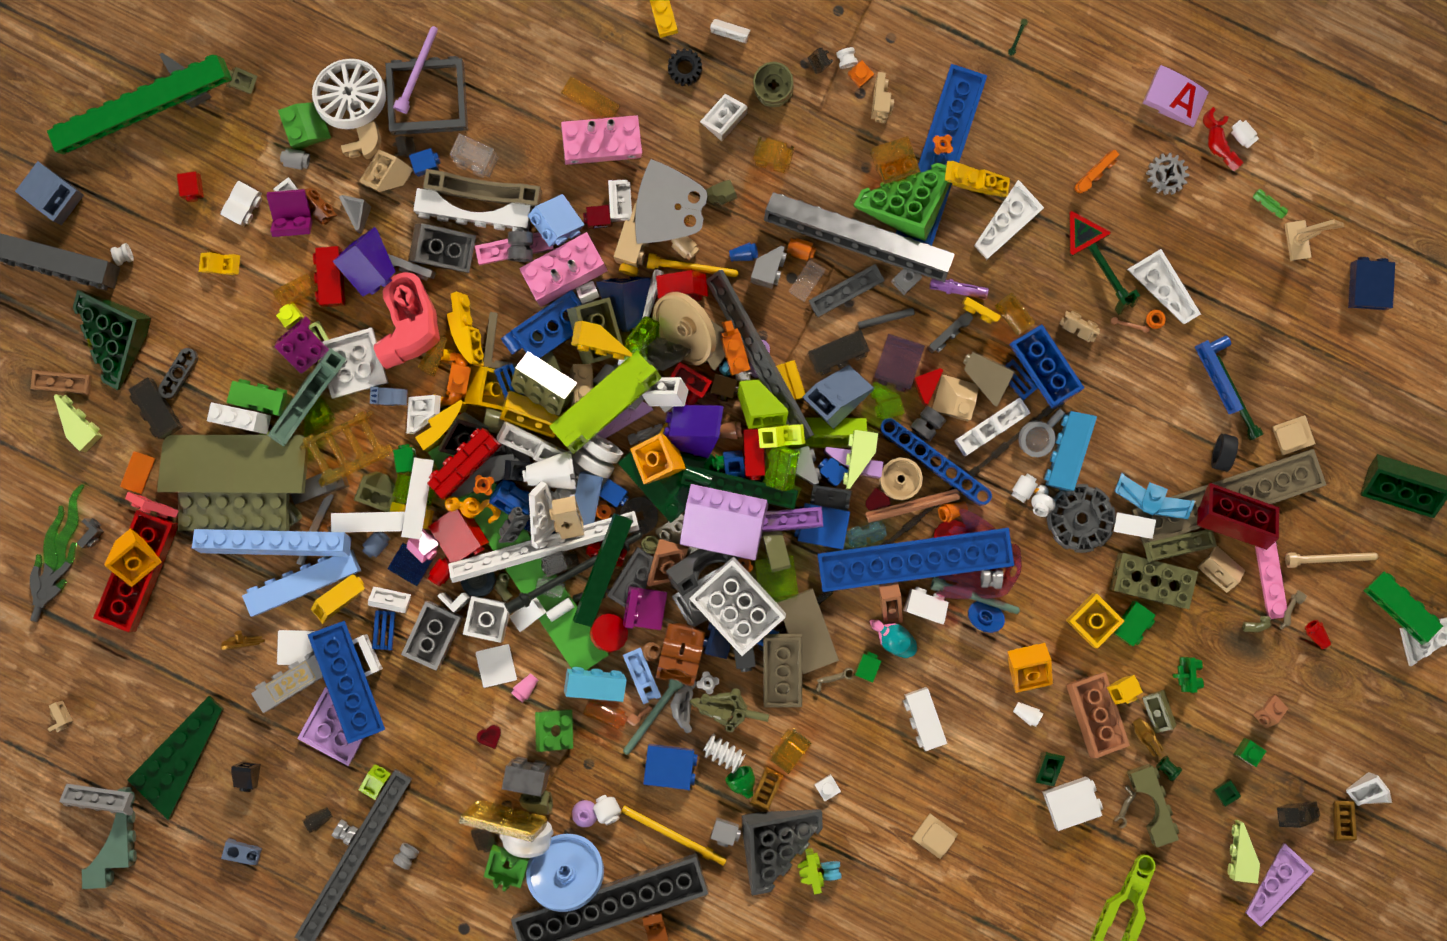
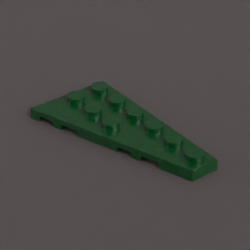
(174, 761)

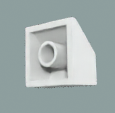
(926, 606)

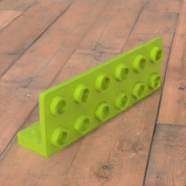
(605, 402)

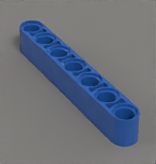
(940, 470)

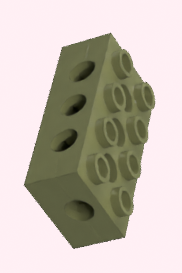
(1164, 574)

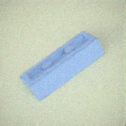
(588, 495)

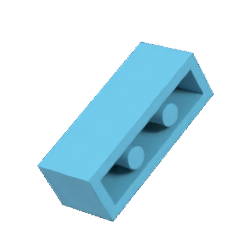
(595, 684)

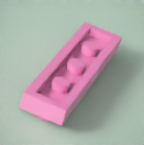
(498, 250)
(1271, 581)

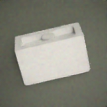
(457, 604)

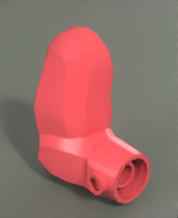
(413, 319)

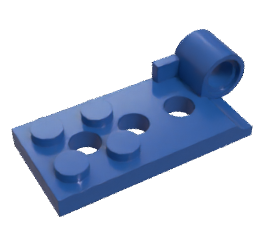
(522, 337)

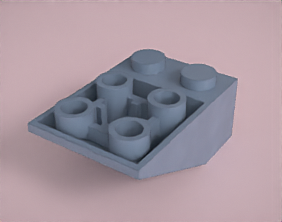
(49, 193)
(838, 395)

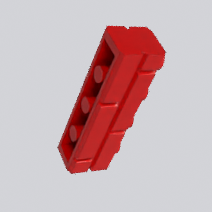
(463, 464)

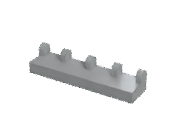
(97, 799)

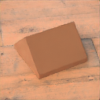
(665, 556)

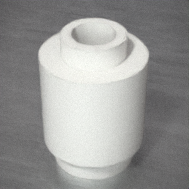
(1244, 133)
(1024, 487)

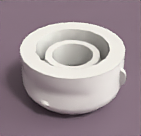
(528, 849)

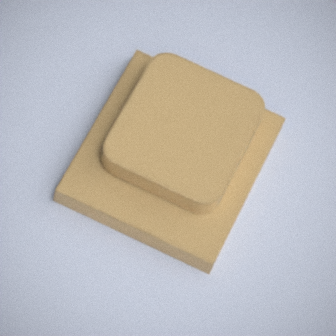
(1293, 435)
(935, 836)

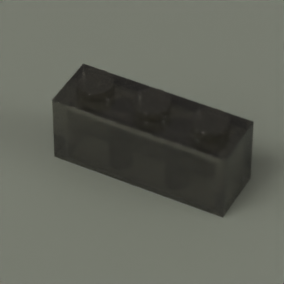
(838, 353)
(154, 408)

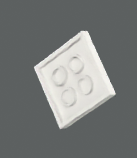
(361, 364)

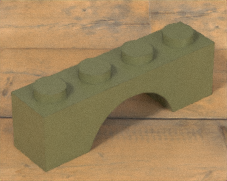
(1161, 828)

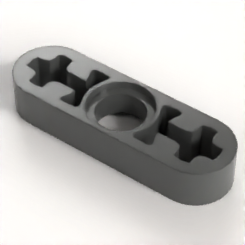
(170, 374)

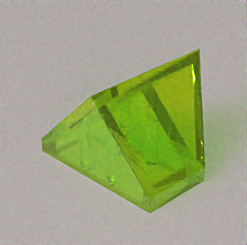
(317, 417)

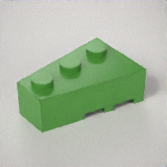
(258, 397)

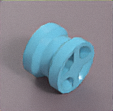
(831, 870)

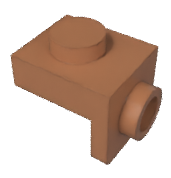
(1271, 712)

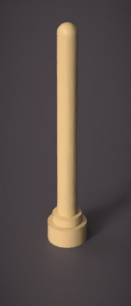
(1293, 560)

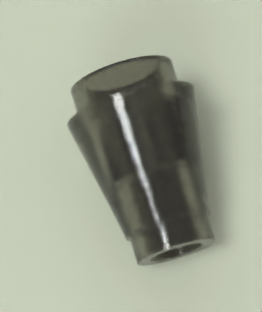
(316, 820)

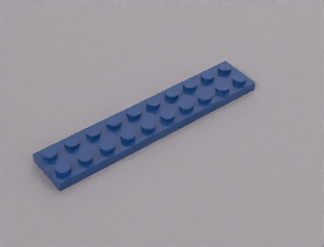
(952, 117)
(915, 559)

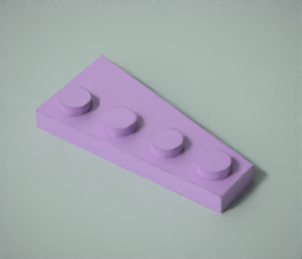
(1280, 882)

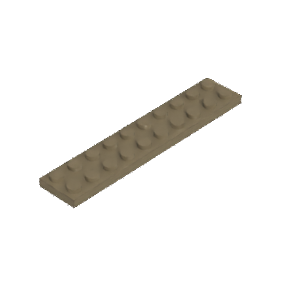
(1266, 483)

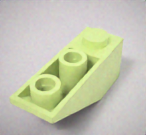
(76, 427)
(863, 448)
(1244, 861)

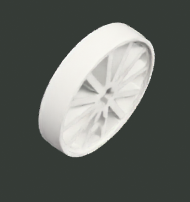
(350, 94)

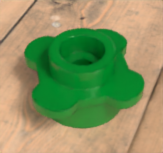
(718, 463)

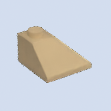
(385, 172)
(955, 398)

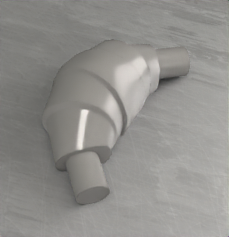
(681, 707)

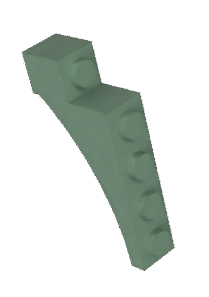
(306, 396)
(116, 852)

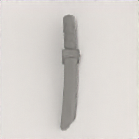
(317, 521)

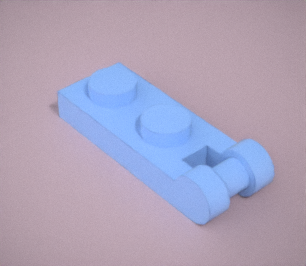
(641, 675)

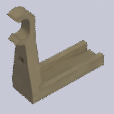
(490, 344)

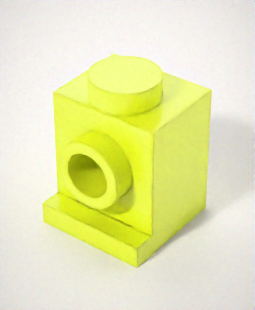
(289, 315)

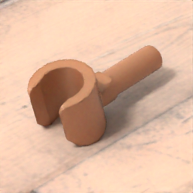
(633, 719)

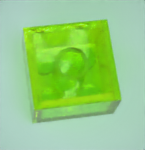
(778, 582)

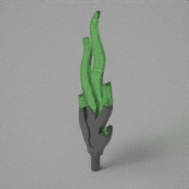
(56, 564)

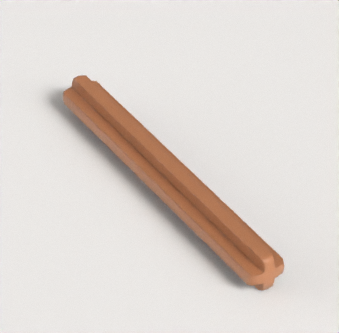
(913, 505)

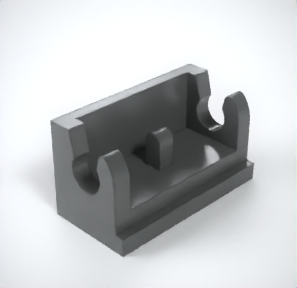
(830, 497)

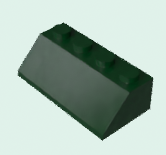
(1405, 486)

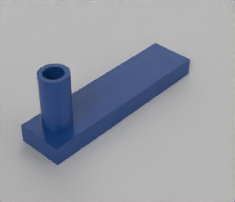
(1215, 371)

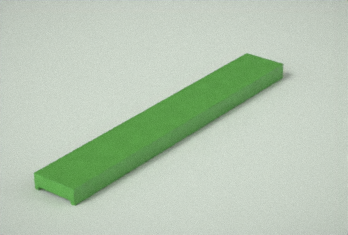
(569, 637)

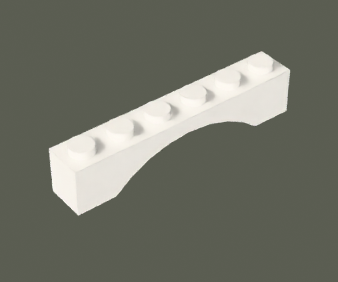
(512, 216)

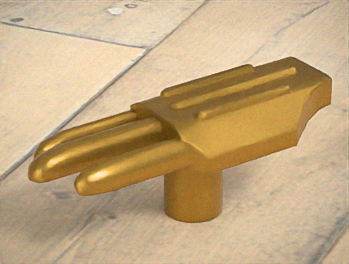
(241, 641)
(1146, 735)

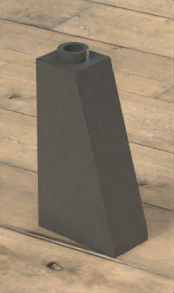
(492, 467)

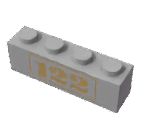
(287, 684)

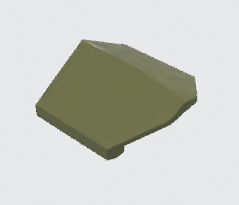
(376, 491)

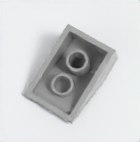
(688, 609)

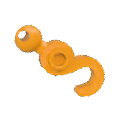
(472, 507)

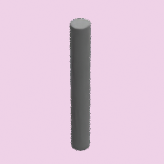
(886, 318)

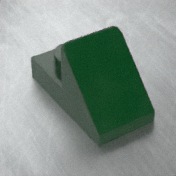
(1049, 768)

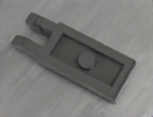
(952, 331)

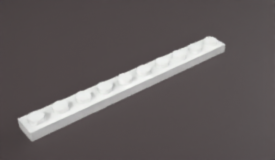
(525, 552)

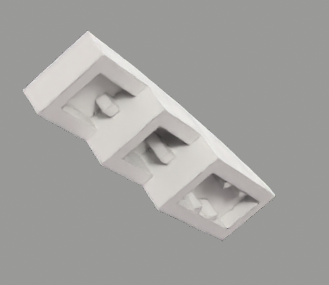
(992, 427)
(417, 498)
(367, 522)

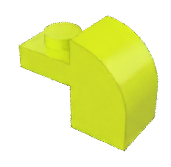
(781, 435)

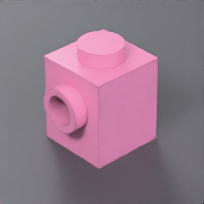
(424, 548)

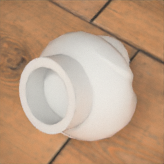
(1042, 502)

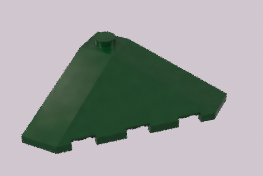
(114, 334)
(667, 493)

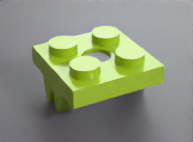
(809, 871)

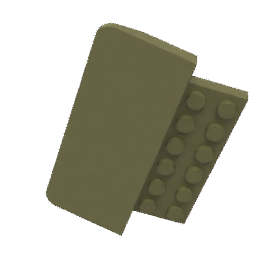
(232, 480)

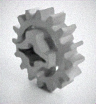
(1160, 171)

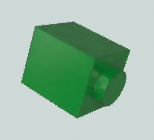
(404, 458)
(867, 666)
(1250, 752)

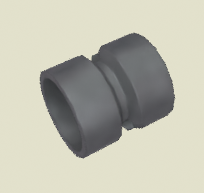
(520, 246)
(931, 417)

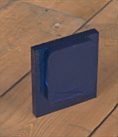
(408, 566)

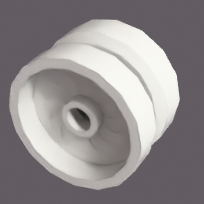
(598, 456)

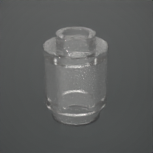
(554, 592)

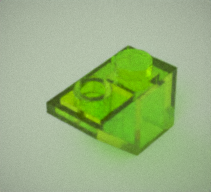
(888, 402)

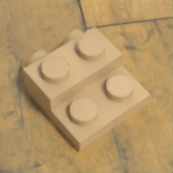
(882, 101)

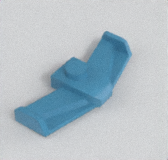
(1153, 499)

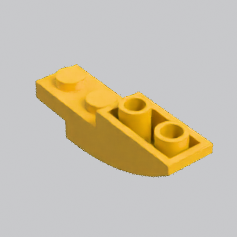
(663, 17)
(976, 180)
(464, 335)

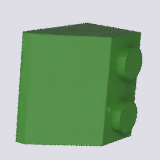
(303, 125)

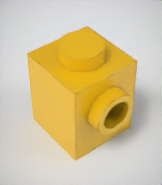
(1125, 690)

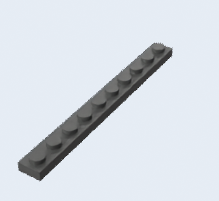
(755, 348)
(354, 856)

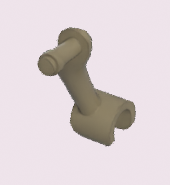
(1299, 597)
(833, 678)
(1127, 802)

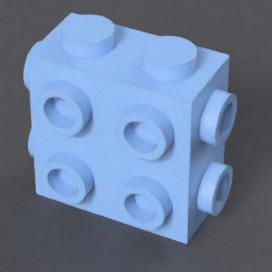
(556, 220)

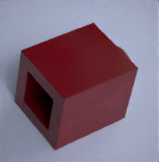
(597, 217)

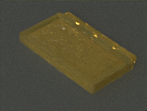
(504, 820)

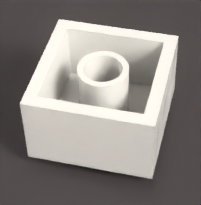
(486, 619)

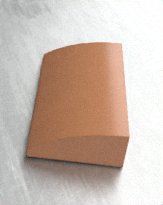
(1097, 715)

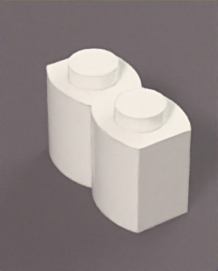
(241, 204)

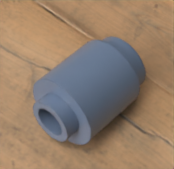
(375, 544)

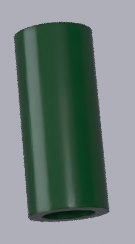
(697, 476)

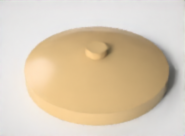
(686, 324)

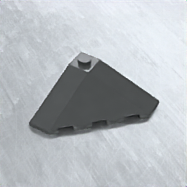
(773, 841)

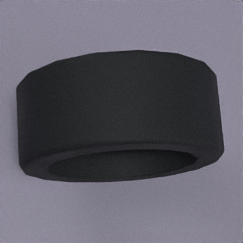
(1224, 452)

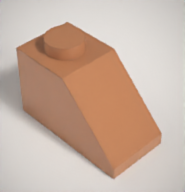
(891, 603)

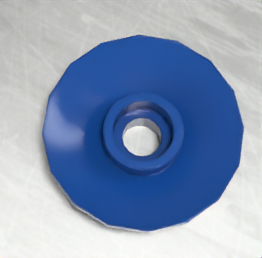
(986, 617)

